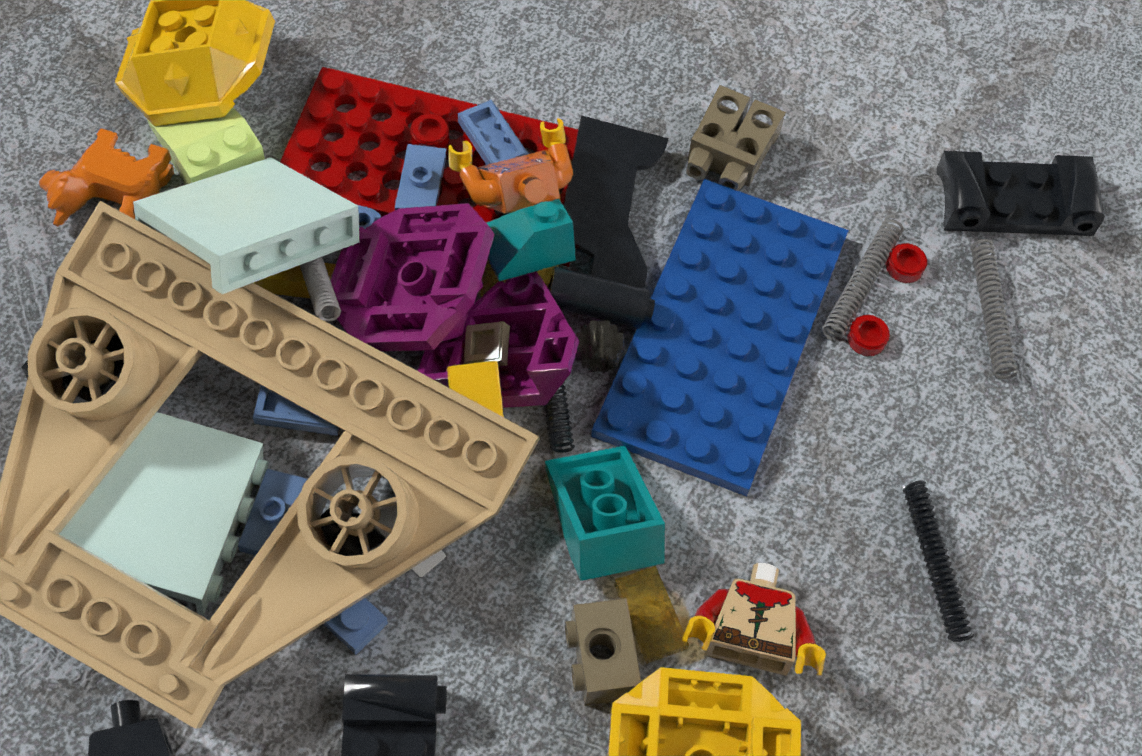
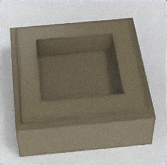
(487, 343)

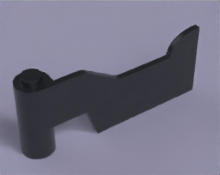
(600, 206)

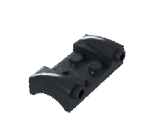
(1021, 196)
(391, 714)

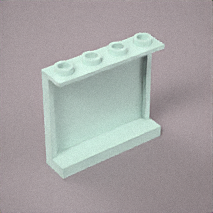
(252, 221)
(173, 507)

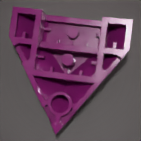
(539, 341)

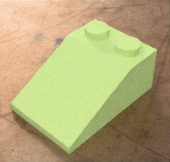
(209, 145)

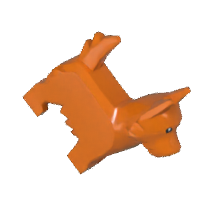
(107, 175)

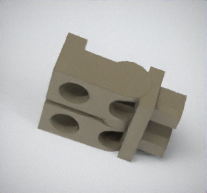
(733, 140)

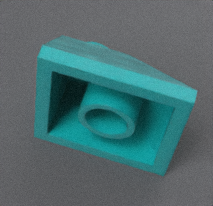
(531, 240)

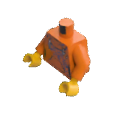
(519, 180)

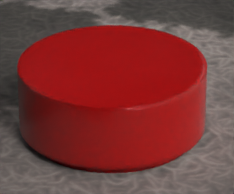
(430, 131)
(906, 263)
(868, 335)

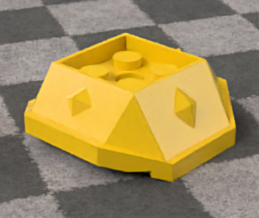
(194, 58)
(701, 716)

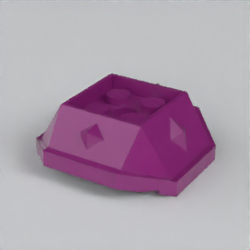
(412, 277)

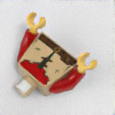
(756, 626)

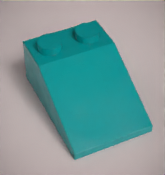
(606, 513)

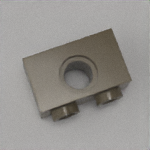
(606, 625)

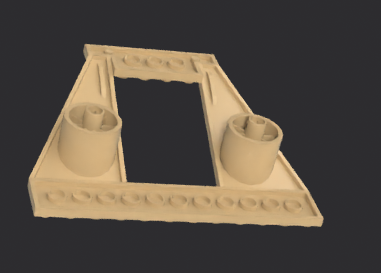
(125, 280)

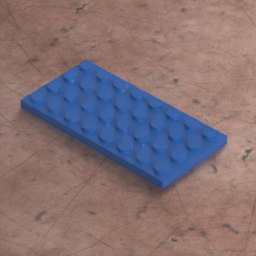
(721, 337)

